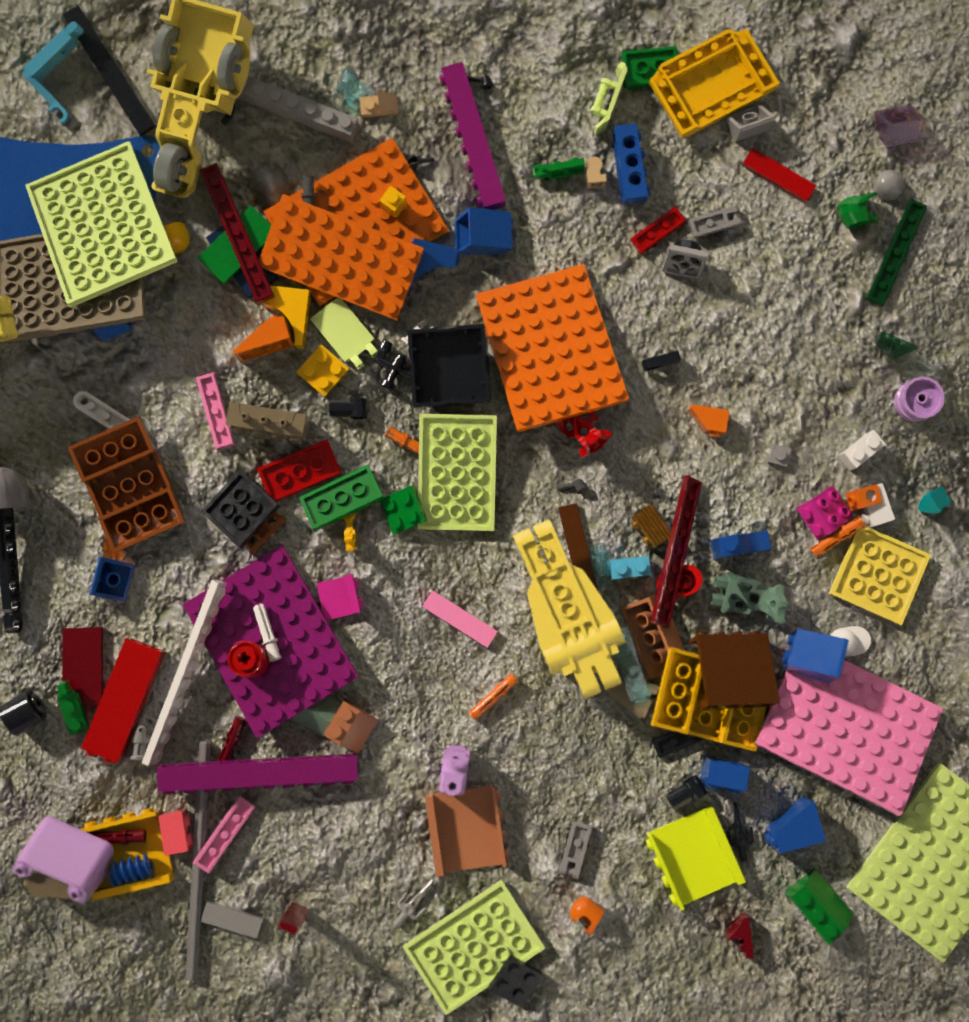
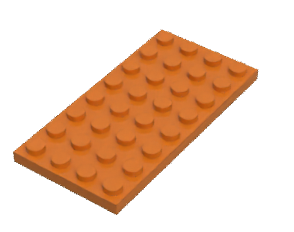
(340, 257)

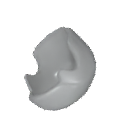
(889, 185)

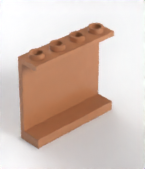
(466, 830)

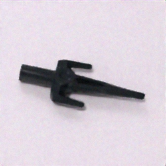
(740, 839)

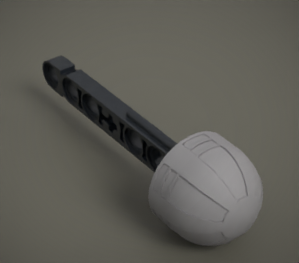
(13, 494)

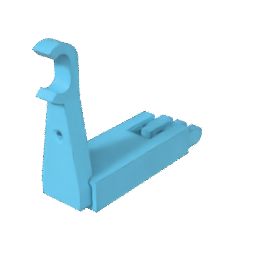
(48, 59)

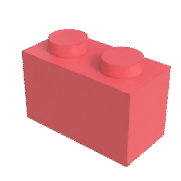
(176, 832)

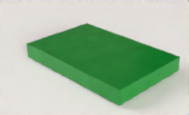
(644, 64)

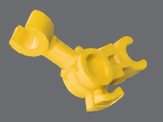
(350, 533)

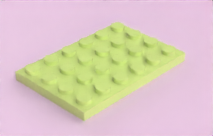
(457, 471)
(471, 945)

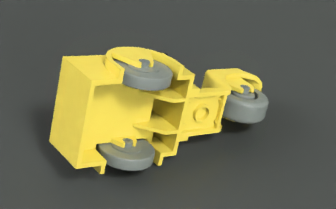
(200, 69)

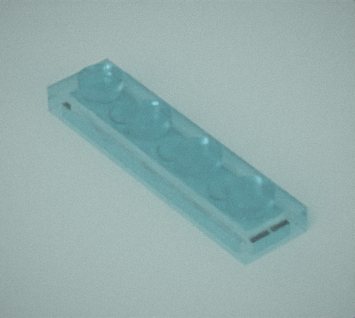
(631, 669)

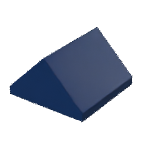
(112, 579)

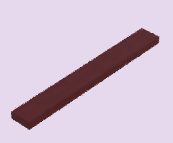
(237, 233)
(676, 552)

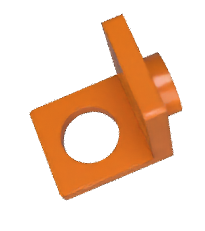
(857, 498)

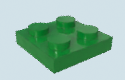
(403, 509)

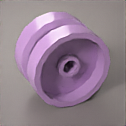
(919, 399)

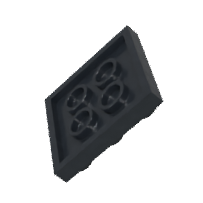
(240, 509)

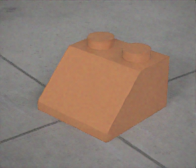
(350, 726)

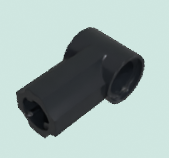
(354, 408)
(690, 791)

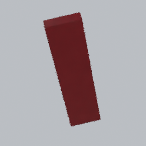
(293, 918)

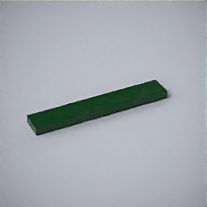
(896, 252)

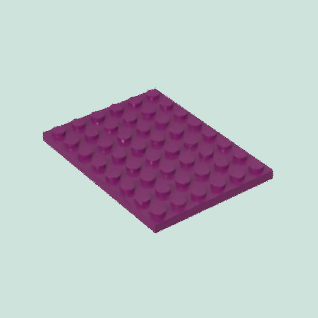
(311, 655)

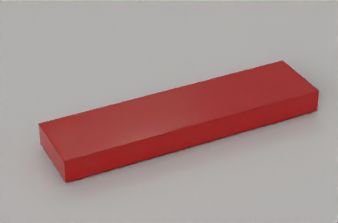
(779, 175)

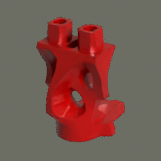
(593, 440)

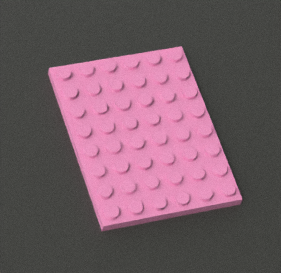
(852, 733)

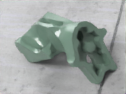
(739, 589)

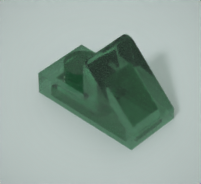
(897, 346)

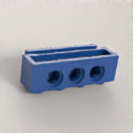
(624, 137)

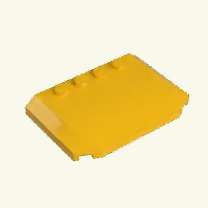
(712, 81)

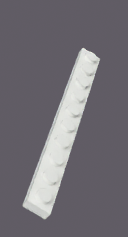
(185, 669)

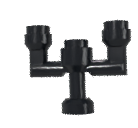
(397, 365)

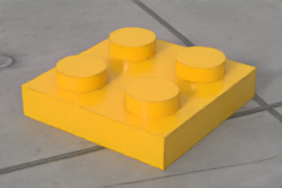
(323, 371)

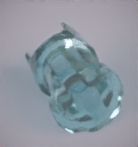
(346, 84)
(600, 559)

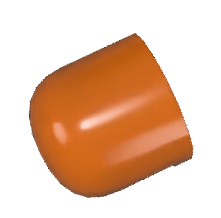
(588, 911)

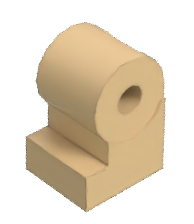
(593, 174)

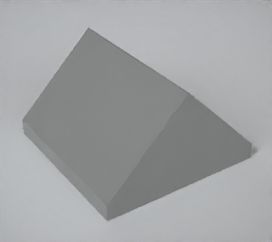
(749, 122)

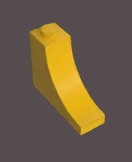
(295, 306)

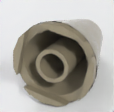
(640, 708)

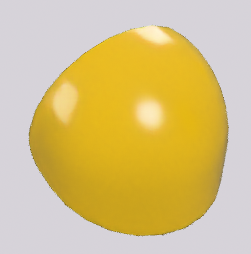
(178, 236)

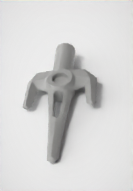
(408, 909)

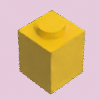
(393, 202)

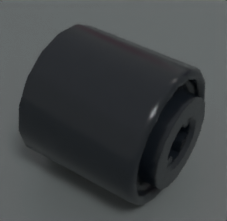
(22, 712)

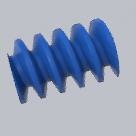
(131, 870)

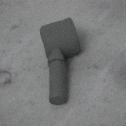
(578, 484)

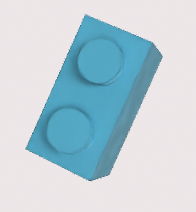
(629, 567)

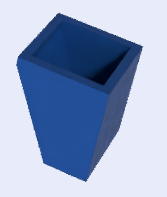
(483, 232)
(815, 655)
(795, 827)

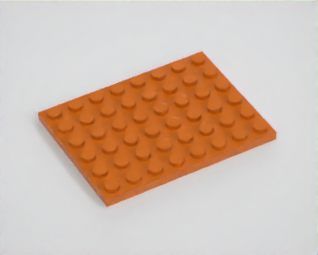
(356, 191)
(551, 348)

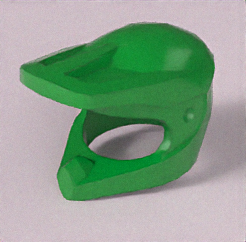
(854, 211)

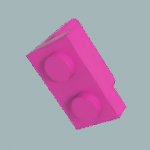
(825, 513)
(340, 597)

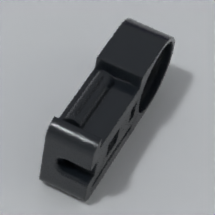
(661, 360)

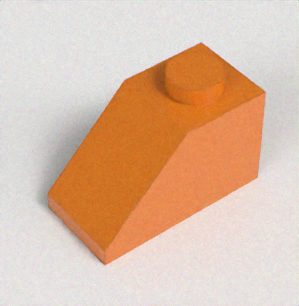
(710, 419)

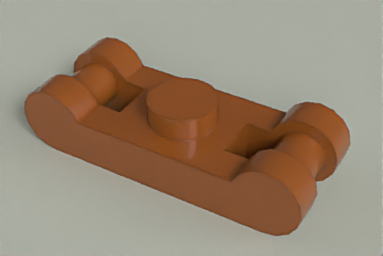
(265, 533)

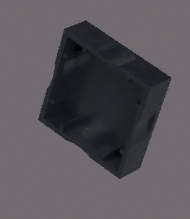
(449, 366)

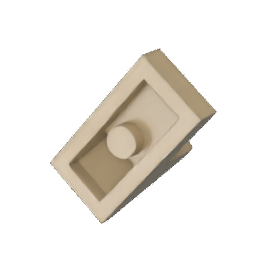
(379, 105)

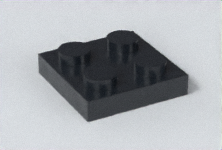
(515, 981)

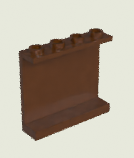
(736, 670)

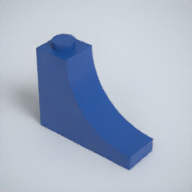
(433, 257)
(740, 544)

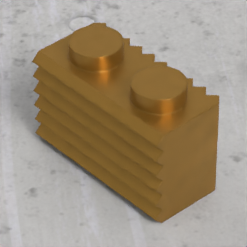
(651, 526)

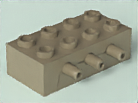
(268, 422)

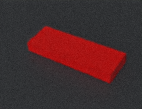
(658, 230)

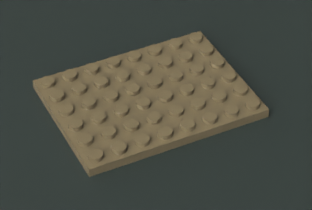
(39, 301)

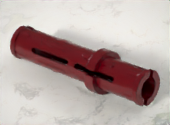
(232, 739)
(124, 836)

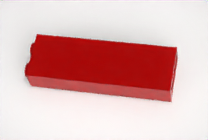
(123, 701)

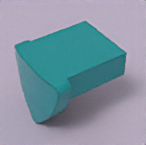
(934, 501)

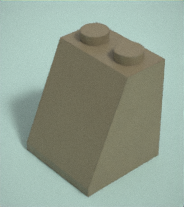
(45, 886)

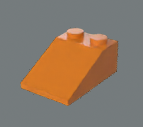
(266, 339)

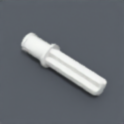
(267, 633)

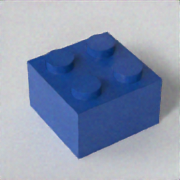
(724, 773)

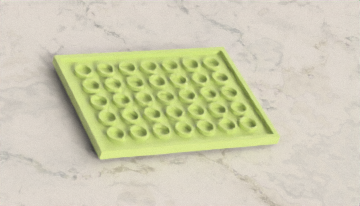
(100, 224)
(922, 866)

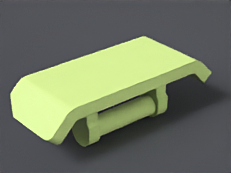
(602, 126)

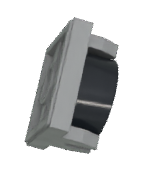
(685, 259)

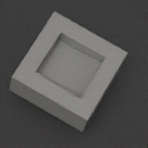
(779, 455)

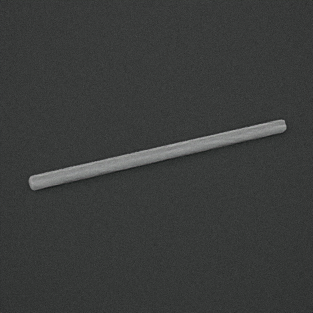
(197, 873)

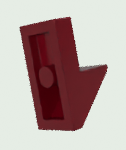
(741, 930)

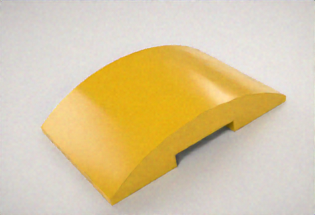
(679, 707)

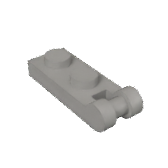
(715, 222)
(575, 848)

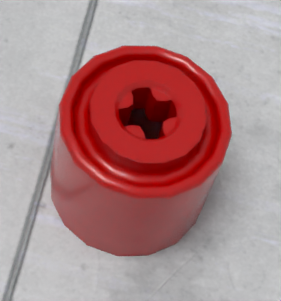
(256, 664)

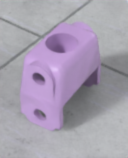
(454, 770)

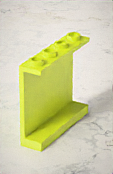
(694, 856)

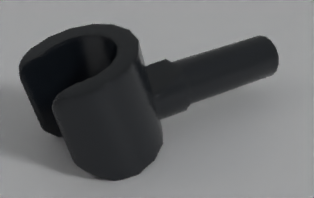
(485, 80)
(415, 161)

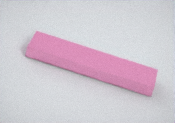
(215, 410)
(459, 619)
(224, 834)

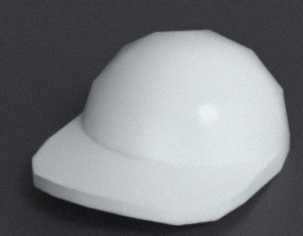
(858, 639)

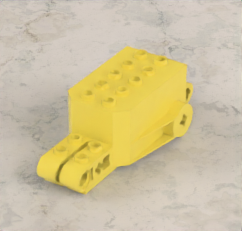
(569, 614)

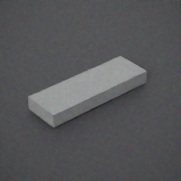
(232, 919)

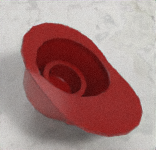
(690, 581)

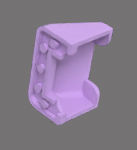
(66, 856)

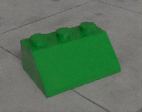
(820, 906)

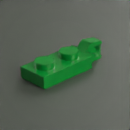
(559, 169)
(72, 709)

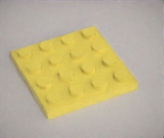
(880, 574)

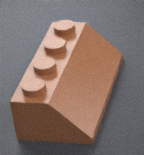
(650, 639)

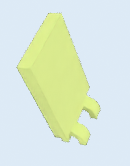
(344, 332)

